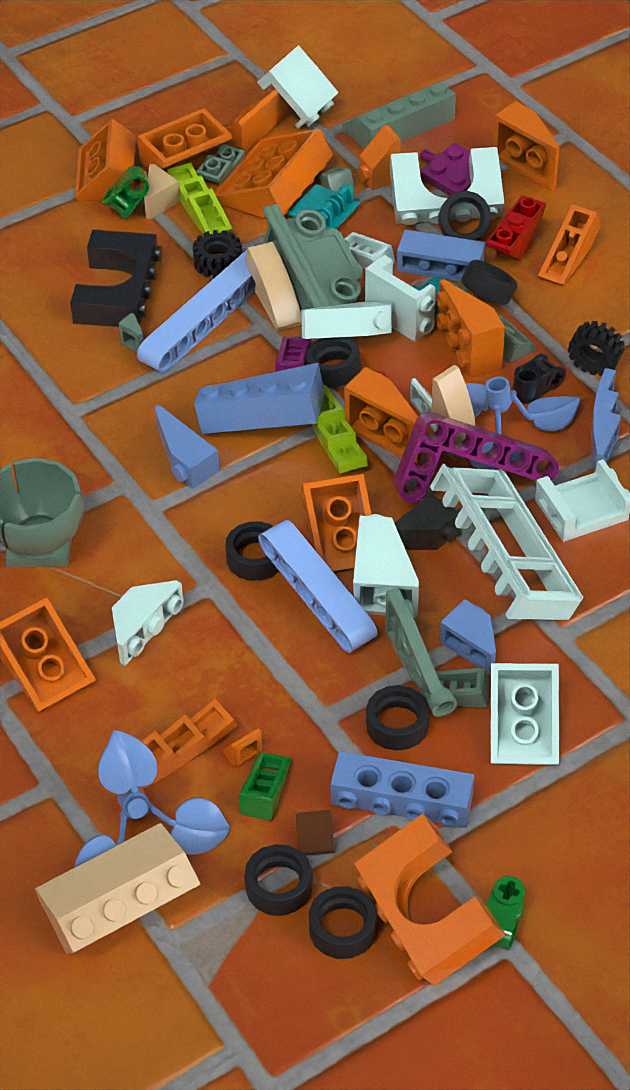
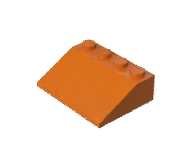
(275, 172)

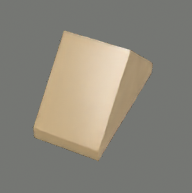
(162, 192)

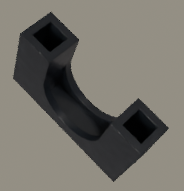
(122, 252)

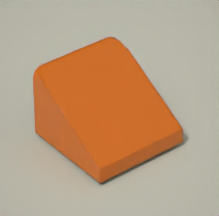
(244, 748)

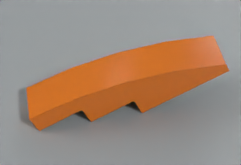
(188, 738)

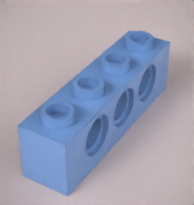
(416, 781)

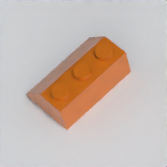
(181, 140)
(104, 160)

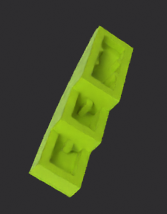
(199, 200)
(338, 436)

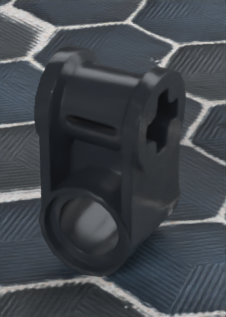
(537, 378)

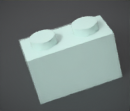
(525, 714)

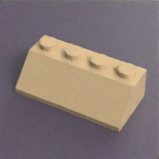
(116, 887)

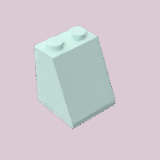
(382, 565)

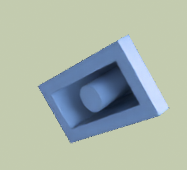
(470, 634)

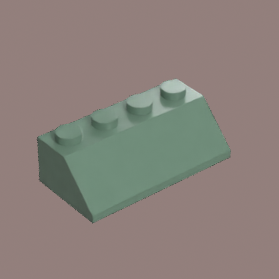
(406, 116)

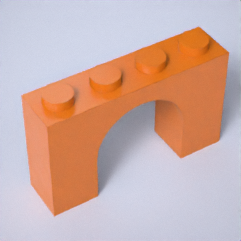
(389, 875)

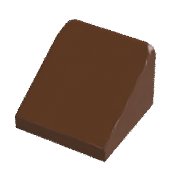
(315, 832)

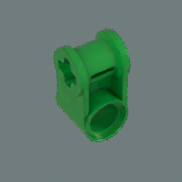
(124, 196)
(507, 911)

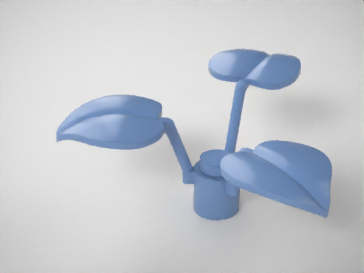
(547, 412)
(127, 767)

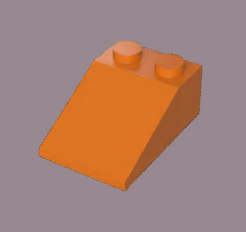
(526, 144)
(379, 412)
(333, 517)
(42, 655)

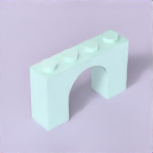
(416, 204)

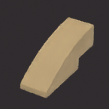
(273, 286)
(452, 400)

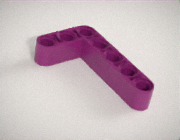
(468, 448)

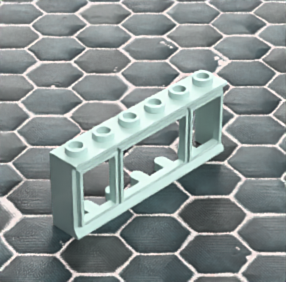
(561, 594)

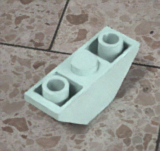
(143, 614)

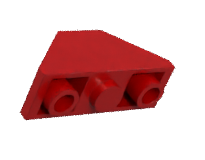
(517, 228)

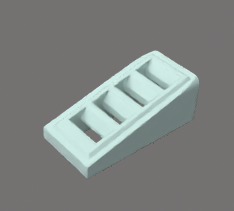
(368, 249)

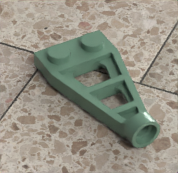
(413, 654)

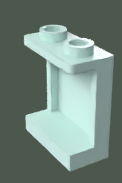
(301, 86)
(410, 309)
(584, 502)

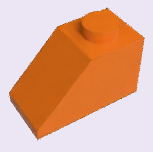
(376, 157)

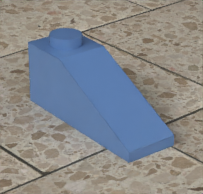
(188, 454)

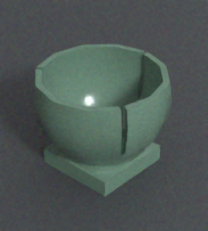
(39, 514)

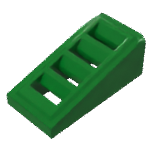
(264, 787)

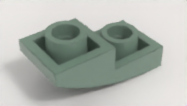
(221, 164)

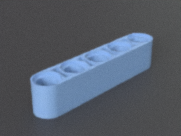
(318, 586)

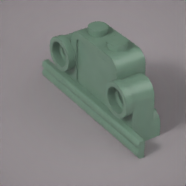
(315, 258)

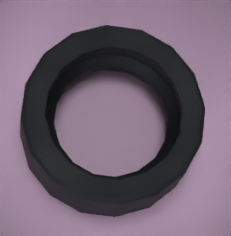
(477, 201)
(489, 282)
(332, 349)
(244, 567)
(393, 697)
(278, 856)
(341, 898)

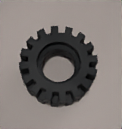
(216, 243)
(603, 339)

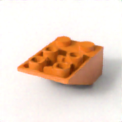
(470, 329)

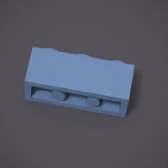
(437, 255)

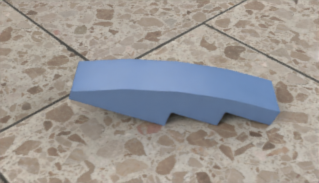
(605, 420)

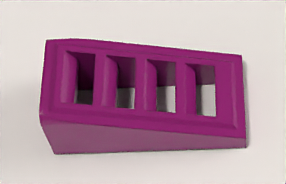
(292, 353)

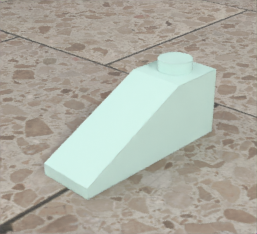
(346, 320)

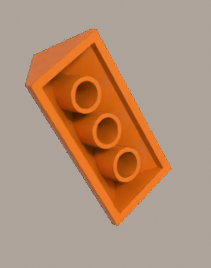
(257, 119)

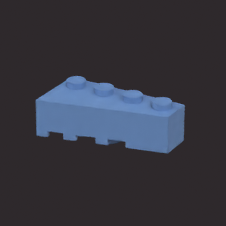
(262, 401)

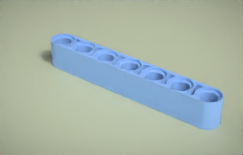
(198, 317)

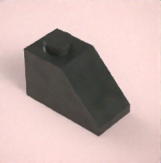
(428, 525)

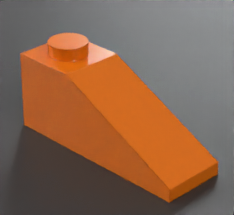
(570, 245)

